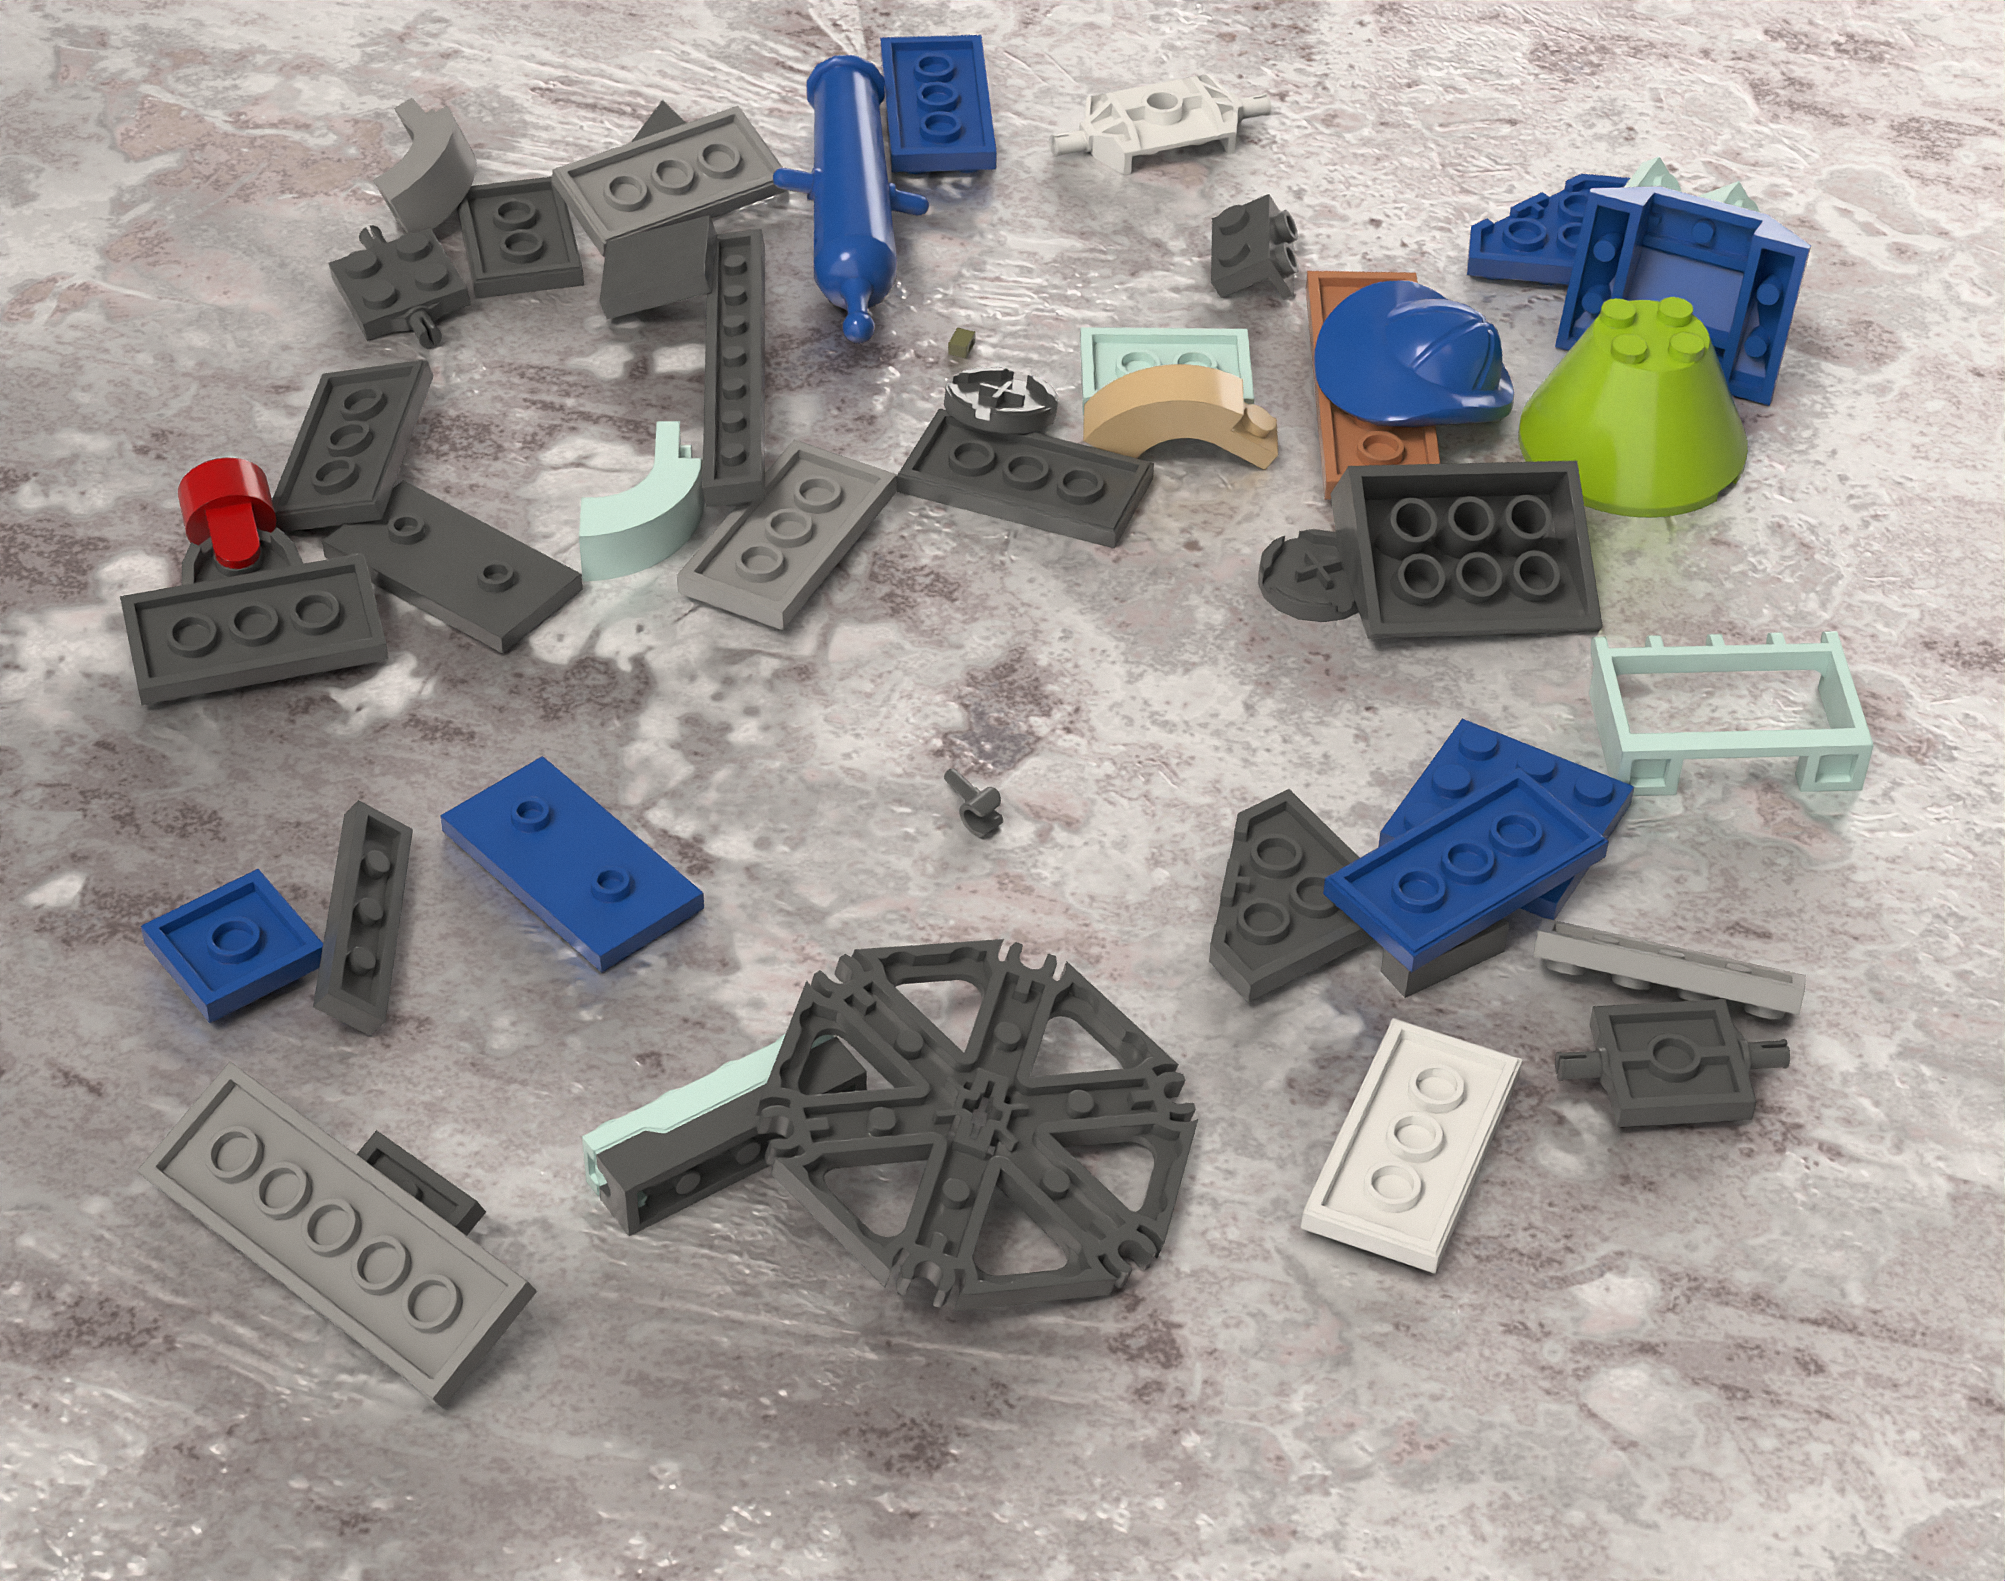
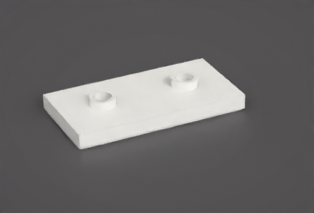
(1412, 1145)

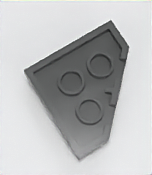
(1272, 899)

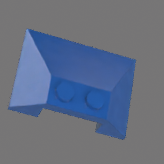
(1722, 258)

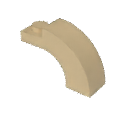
(1177, 404)

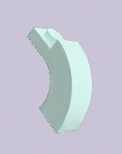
(648, 521)

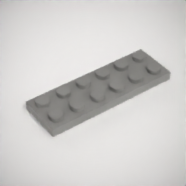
(338, 1233)

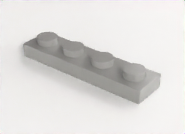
(1696, 974)

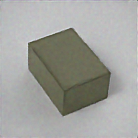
(961, 343)

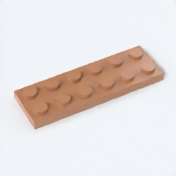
(1342, 437)

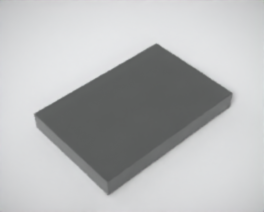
(519, 238)

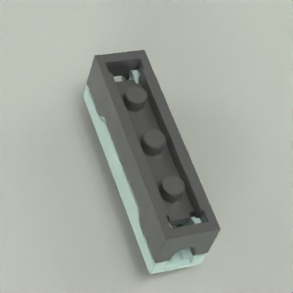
(700, 1135)

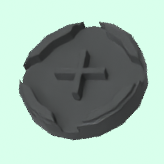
(998, 403)
(1307, 577)

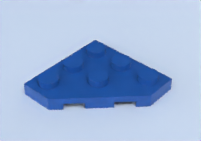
(1538, 235)

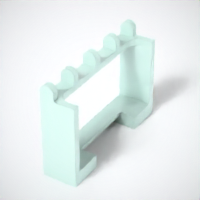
(1653, 761)

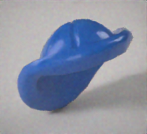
(1412, 359)

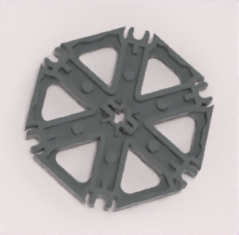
(1026, 1121)

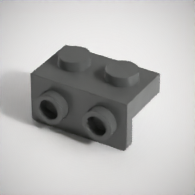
(1253, 245)

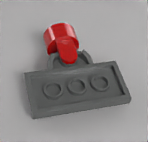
(247, 598)

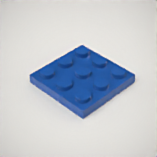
(1480, 756)

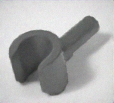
(979, 806)

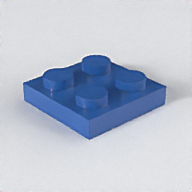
(233, 945)

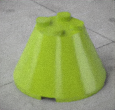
(1640, 412)

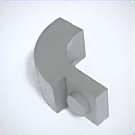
(432, 173)

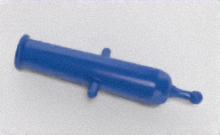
(851, 191)

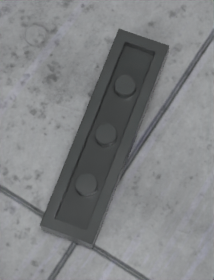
(363, 918)

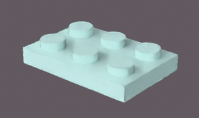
(1120, 351)

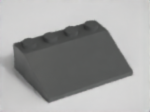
(1467, 548)

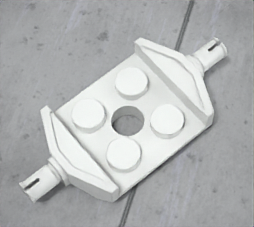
(1158, 119)

